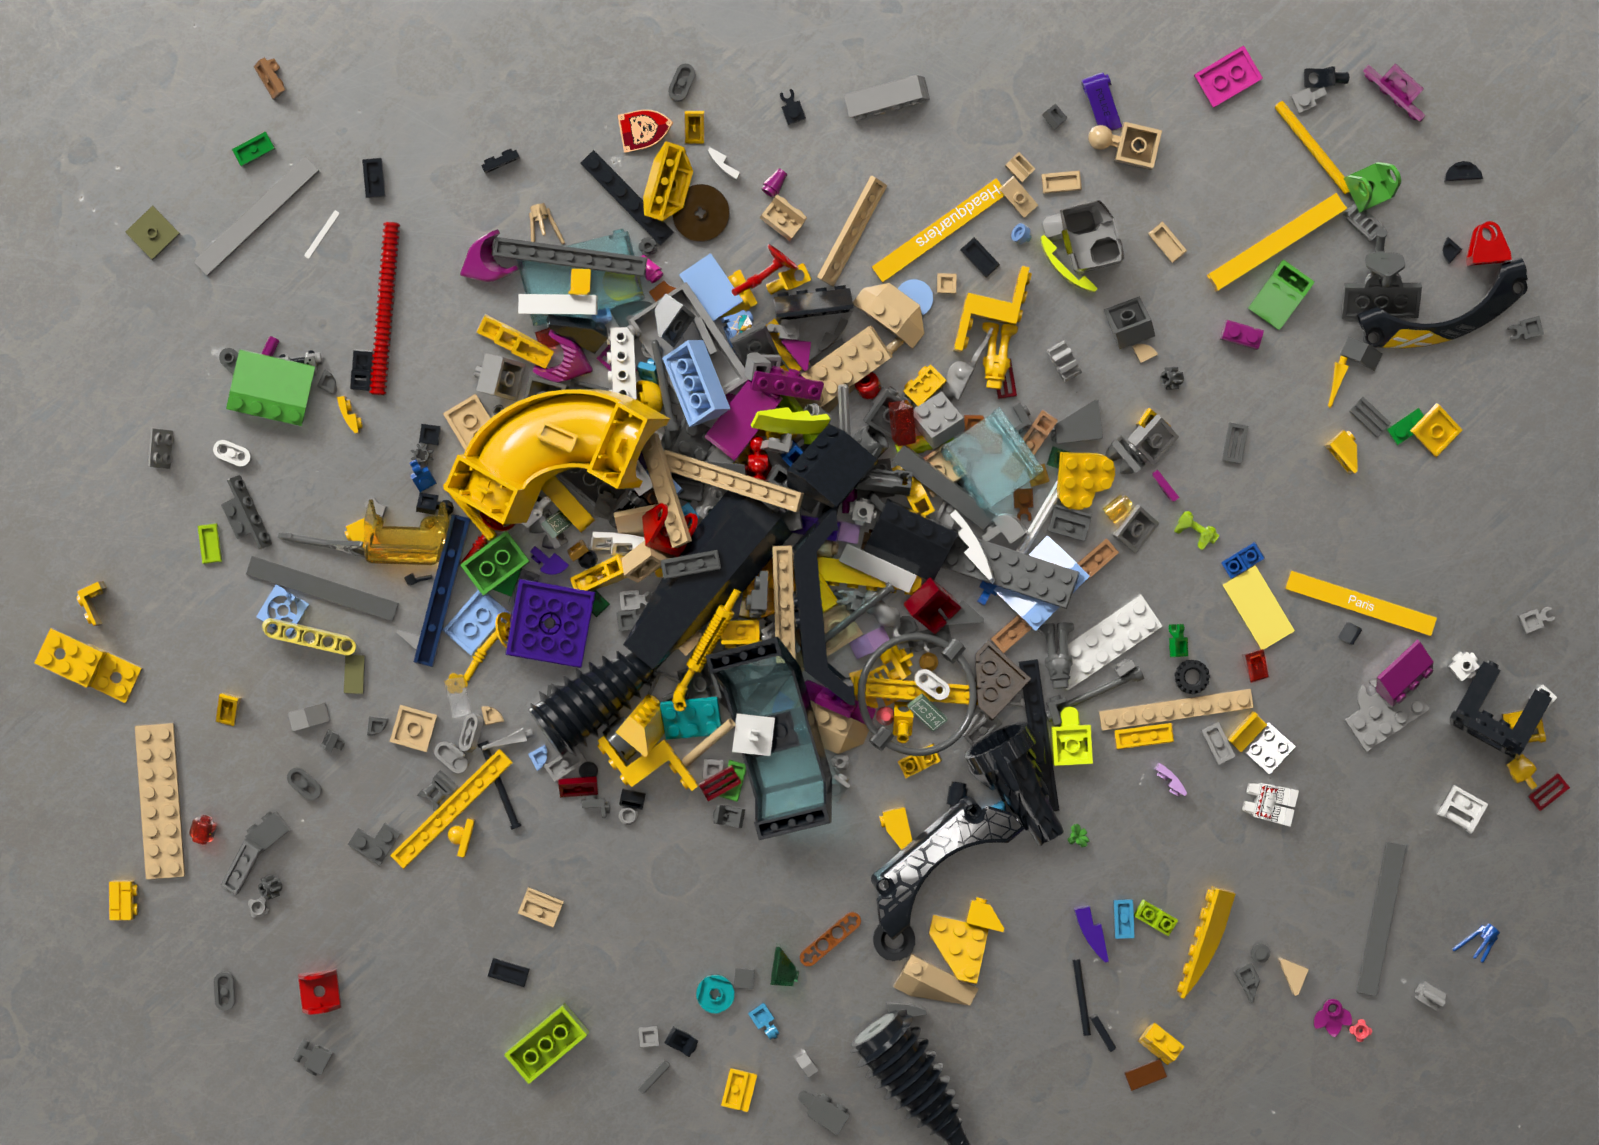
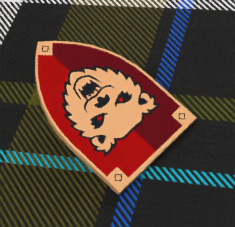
(642, 129)

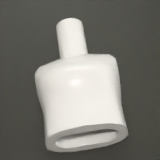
(537, 511)

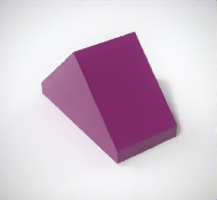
(799, 351)

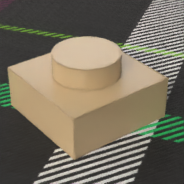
(946, 283)

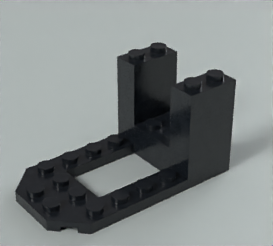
(1485, 728)

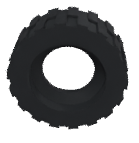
(894, 954)

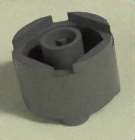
(617, 741)

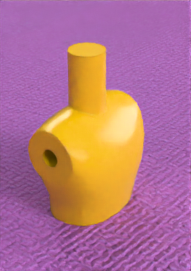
(1522, 771)

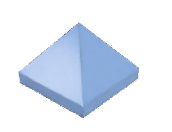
(603, 316)

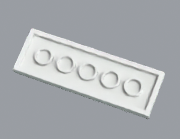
(1110, 639)

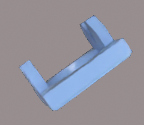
(276, 592)

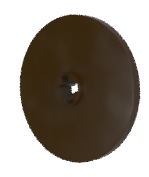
(714, 219)

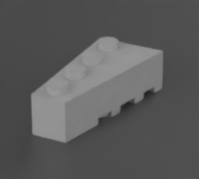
(887, 96)

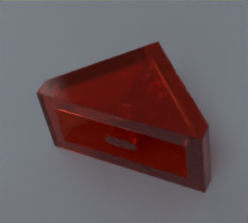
(1255, 665)

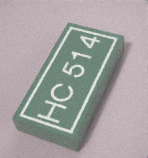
(556, 524)
(927, 712)

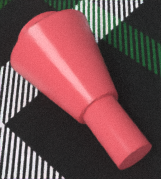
(885, 716)

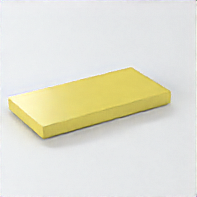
(1258, 607)

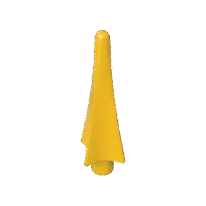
(1339, 372)

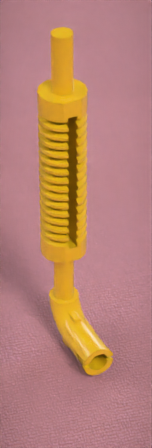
(704, 647)

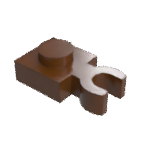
(1023, 499)

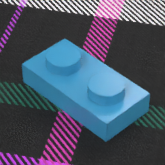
(1123, 918)

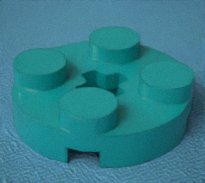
(709, 984)

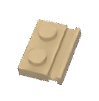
(540, 907)

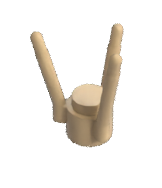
(539, 214)

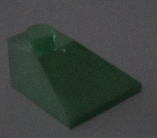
(783, 969)

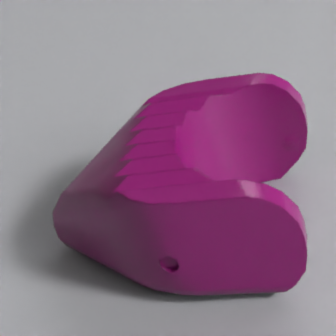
(481, 263)
(573, 363)

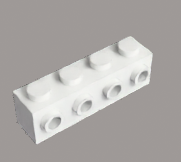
(622, 361)

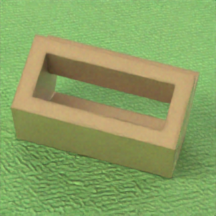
(1020, 167)

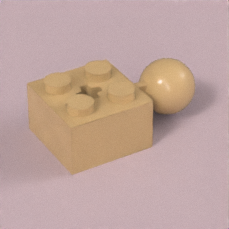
(1101, 137)

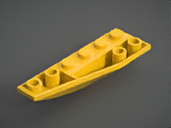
(1208, 936)

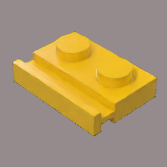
(738, 1089)

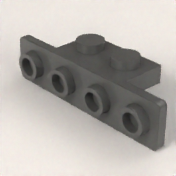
(243, 514)

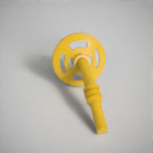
(501, 633)

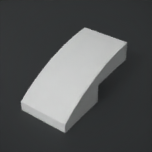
(719, 160)

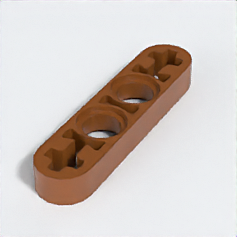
(832, 941)

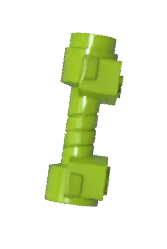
(1208, 534)

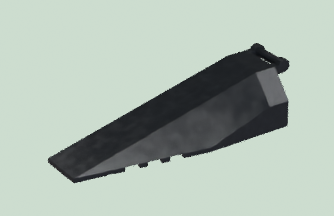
(680, 606)

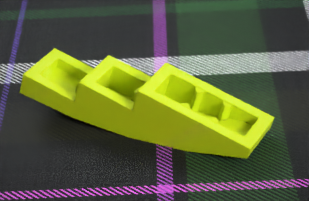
(784, 421)

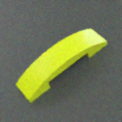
(1048, 248)

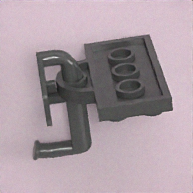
(1386, 293)

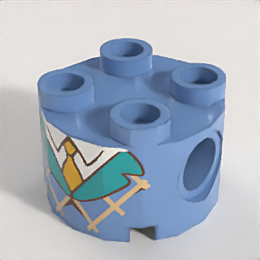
(737, 324)

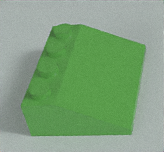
(270, 387)

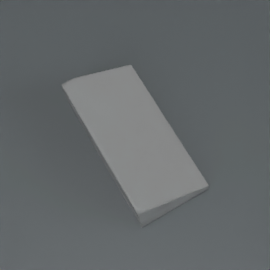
(980, 728)

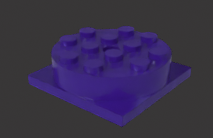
(571, 615)

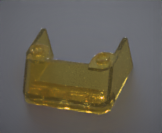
(404, 544)

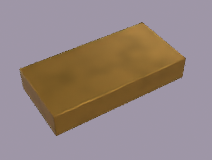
(577, 550)

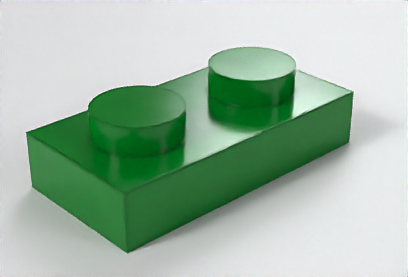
(253, 149)
(1401, 430)

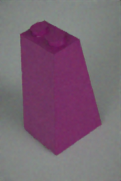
(733, 428)

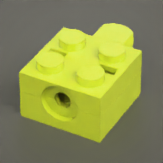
(1070, 739)

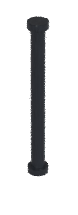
(502, 792)

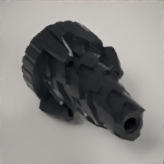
(1010, 764)

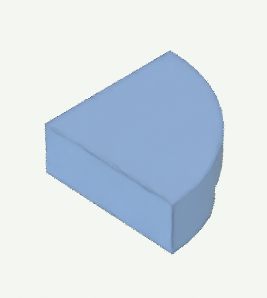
(539, 757)

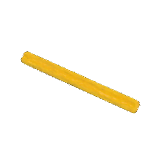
(1312, 145)

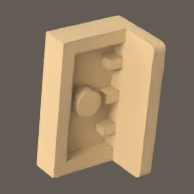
(783, 217)

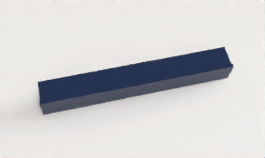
(442, 590)

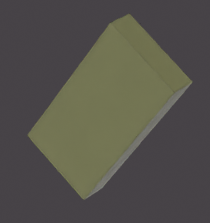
(354, 674)

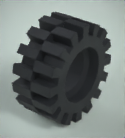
(1192, 688)

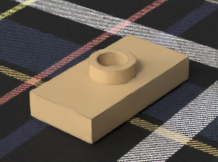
(1018, 197)

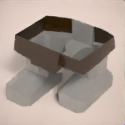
(1088, 236)

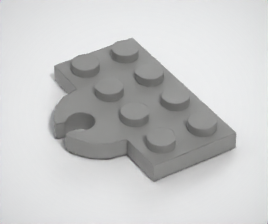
(1379, 720)

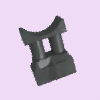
(443, 784)

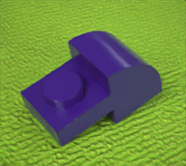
(552, 565)

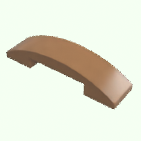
(1039, 431)

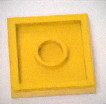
(1436, 430)

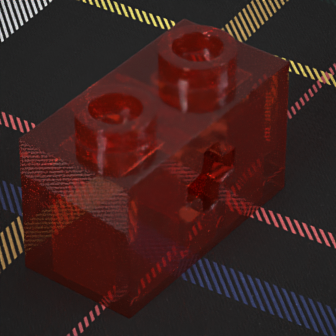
(902, 423)

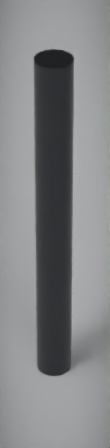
(1081, 997)

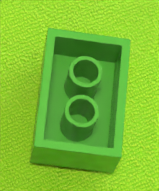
(495, 563)

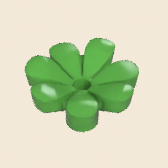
(1078, 836)

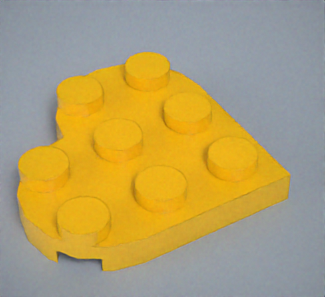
(1081, 477)

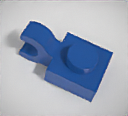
(422, 476)
(987, 590)

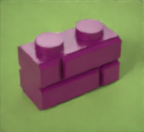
(1241, 334)

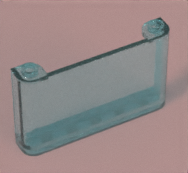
(611, 288)

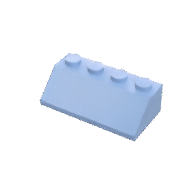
(696, 382)

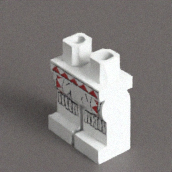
(1265, 799)

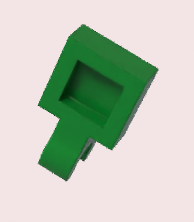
(1179, 643)

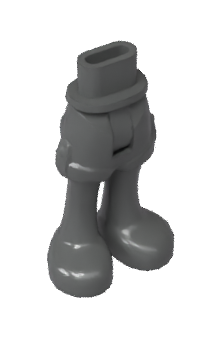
(1058, 664)

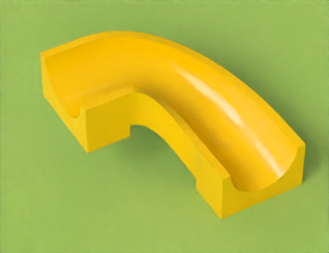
(509, 465)

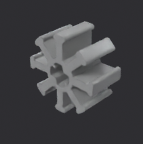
(1064, 361)

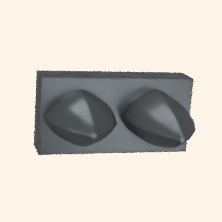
(1120, 449)

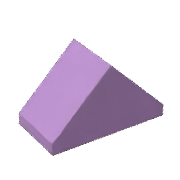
(869, 642)

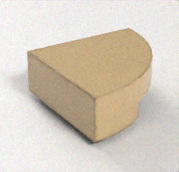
(1144, 352)
(491, 715)

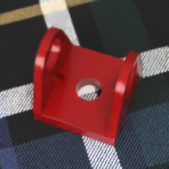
(1488, 251)
(654, 525)
(319, 1004)

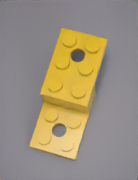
(88, 665)

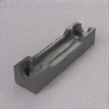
(887, 481)

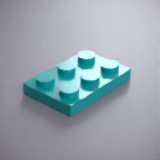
(698, 718)

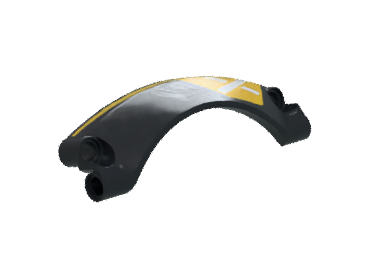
(1402, 334)

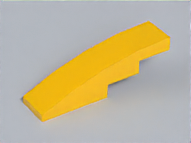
(515, 341)

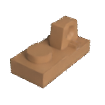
(266, 71)

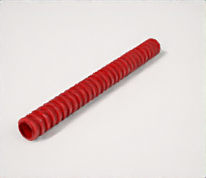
(384, 308)

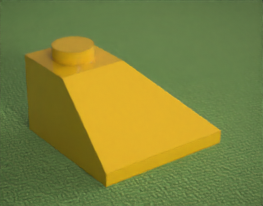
(1344, 450)

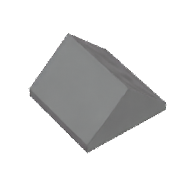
(1136, 528)

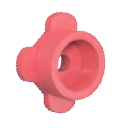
(1360, 1035)

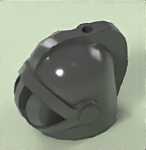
(868, 439)

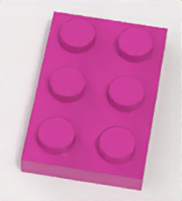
(1228, 76)

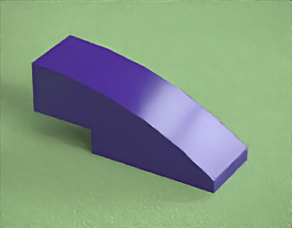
(1092, 932)

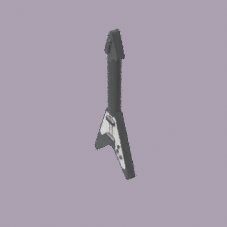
(345, 546)

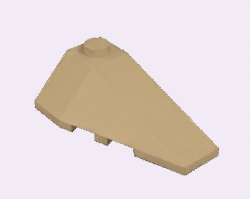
(930, 982)

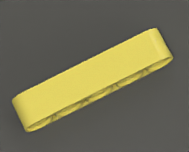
(316, 642)

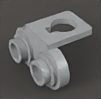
(451, 756)

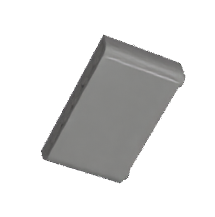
(725, 362)

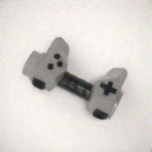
(311, 358)

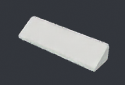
(877, 568)

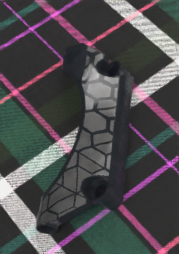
(915, 862)

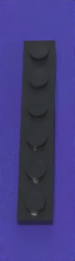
(625, 196)

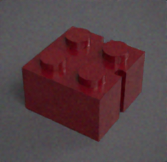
(925, 604)

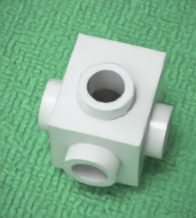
(859, 519)
(1457, 665)

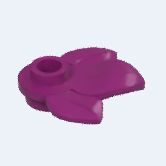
(1332, 1020)

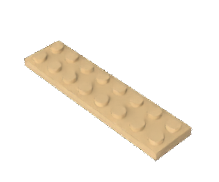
(159, 801)

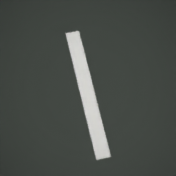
(322, 233)

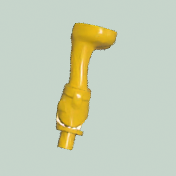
(997, 365)

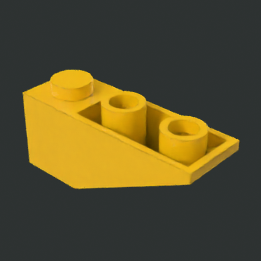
(918, 498)

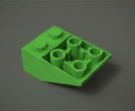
(1281, 294)

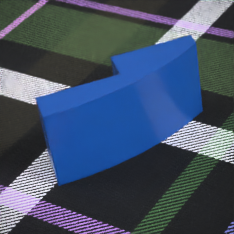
(1243, 560)

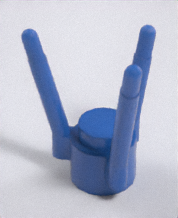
(1489, 935)

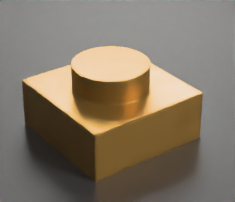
(1040, 479)

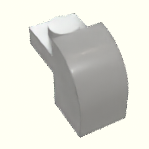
(760, 363)
(1008, 525)

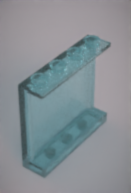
(992, 459)

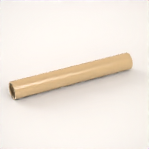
(708, 742)

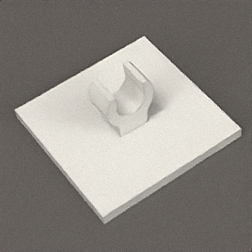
(753, 734)

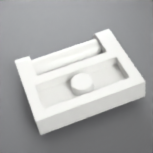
(1466, 803)

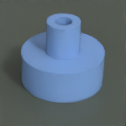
(1021, 234)

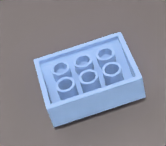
(1032, 610)

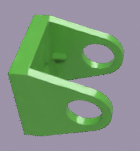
(1381, 180)

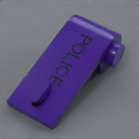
(1101, 100)

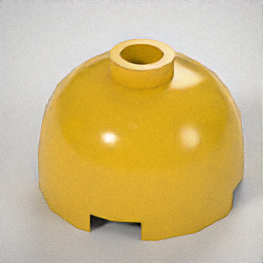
(649, 394)

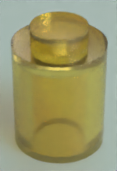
(1117, 508)

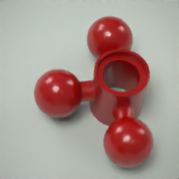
(758, 462)

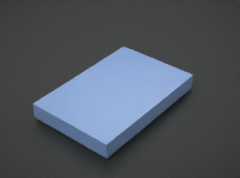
(711, 287)
(474, 622)

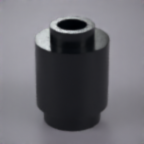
(956, 793)

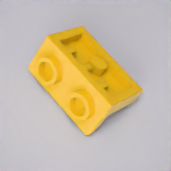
(924, 385)

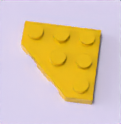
(960, 946)

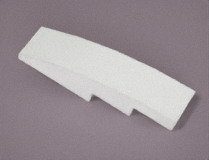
(558, 304)
(615, 542)
(975, 551)

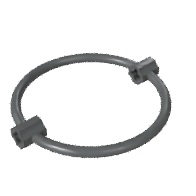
(951, 652)

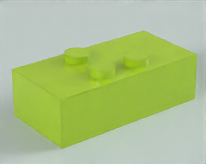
(546, 1043)

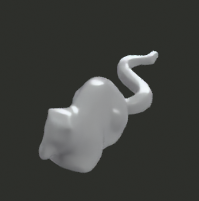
(961, 372)
(887, 616)

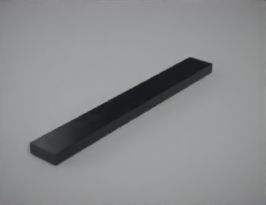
(1037, 720)

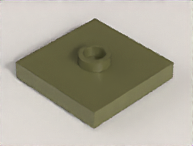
(152, 232)

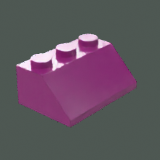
(1404, 674)

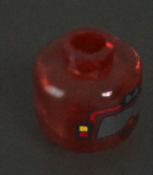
(202, 829)

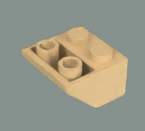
(642, 562)

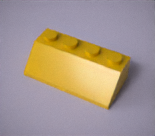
(643, 726)

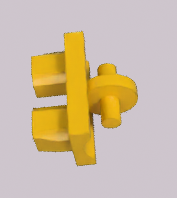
(900, 660)

